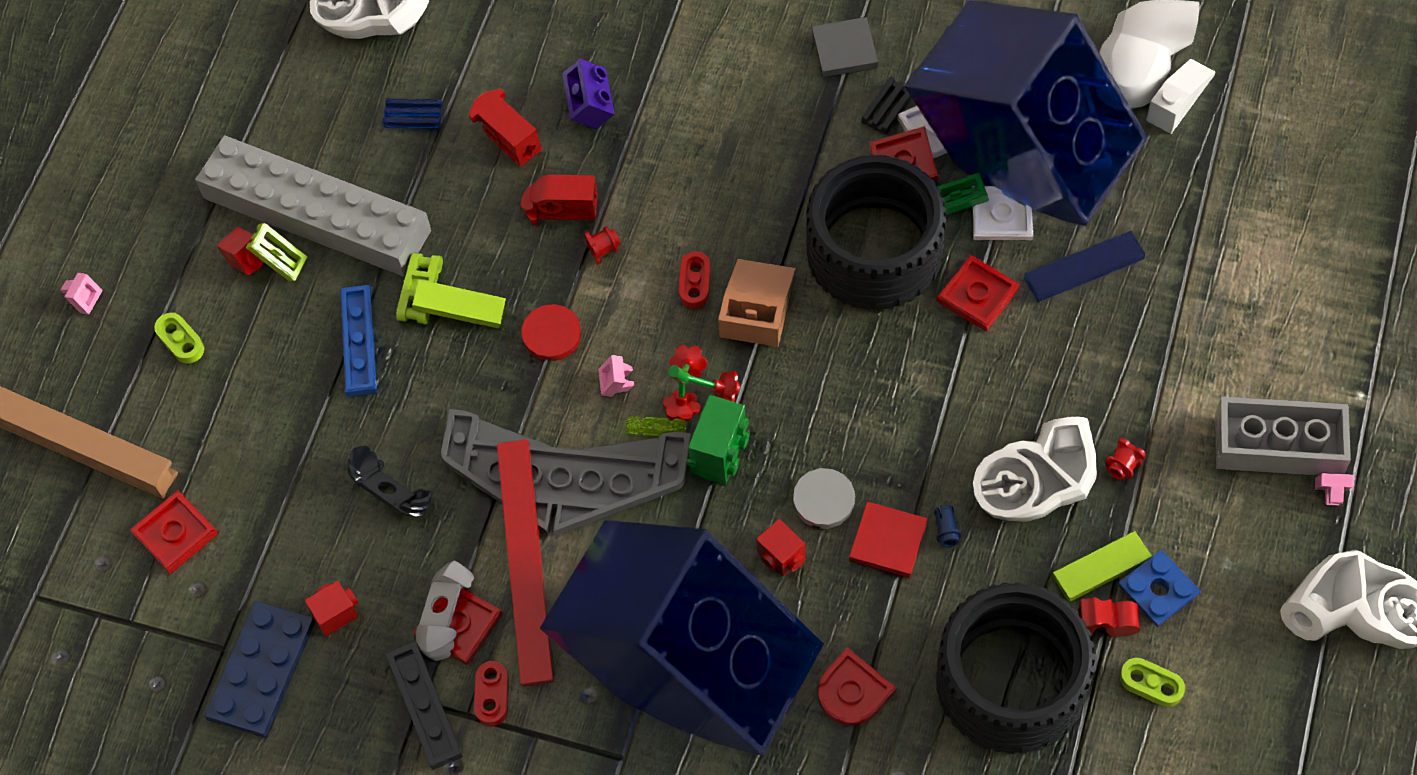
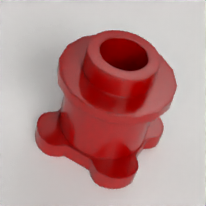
(602, 243)
(1124, 460)

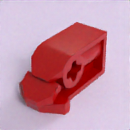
(505, 126)
(561, 198)

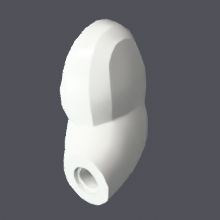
(367, 17)
(1143, 44)
(1037, 477)
(1358, 593)

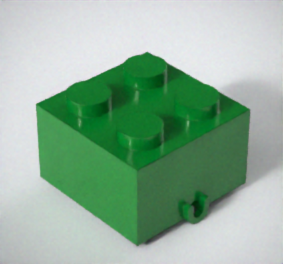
(718, 440)

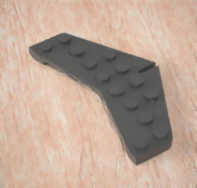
(576, 482)

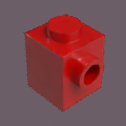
(235, 252)
(781, 548)
(332, 607)

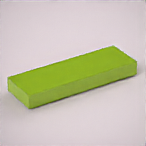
(458, 303)
(1101, 566)

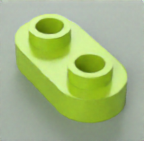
(179, 340)
(1153, 680)

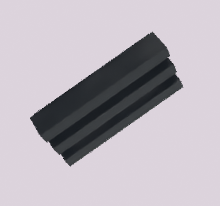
(876, 103)

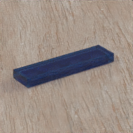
(1084, 266)

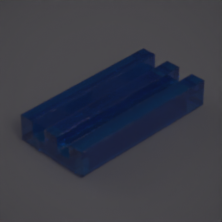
(413, 109)

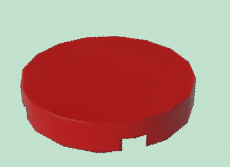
(551, 332)

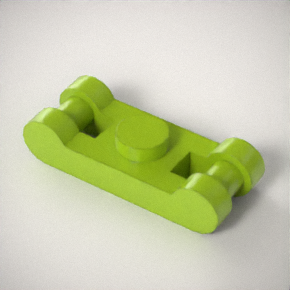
(413, 273)

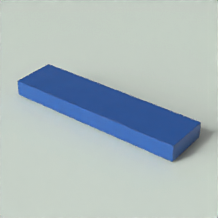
(358, 340)

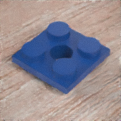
(1161, 571)

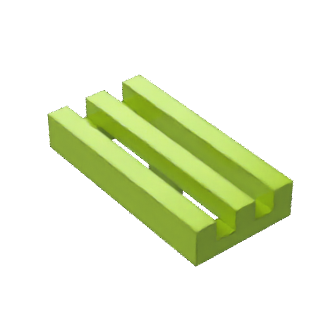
(295, 268)

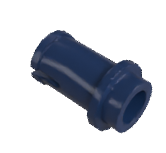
(947, 534)

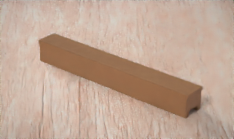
(85, 444)

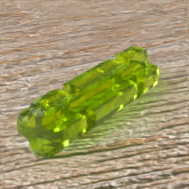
(653, 425)

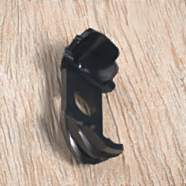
(366, 472)

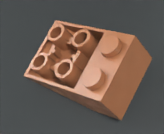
(756, 302)

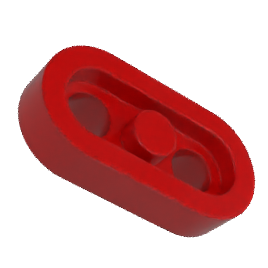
(694, 282)
(491, 691)

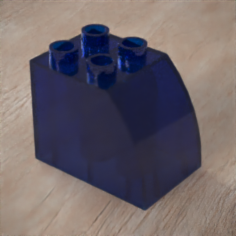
(1028, 107)
(683, 633)

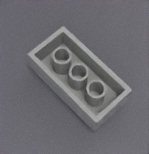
(1282, 436)

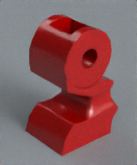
(1116, 618)

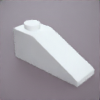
(1178, 95)

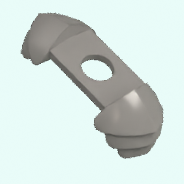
(433, 631)

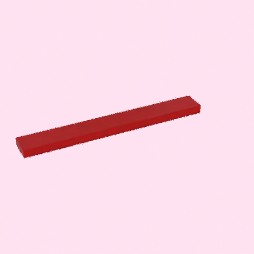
(525, 562)

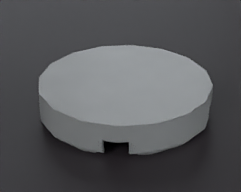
(824, 498)

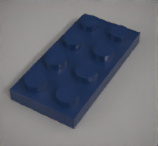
(260, 669)

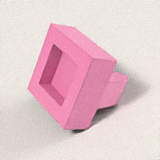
(81, 292)
(613, 375)
(1334, 486)

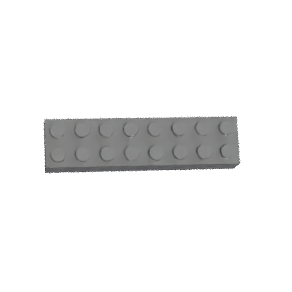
(313, 205)

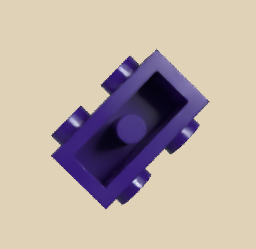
(588, 94)

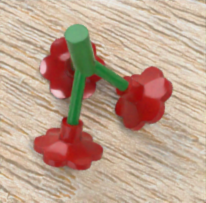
(687, 367)

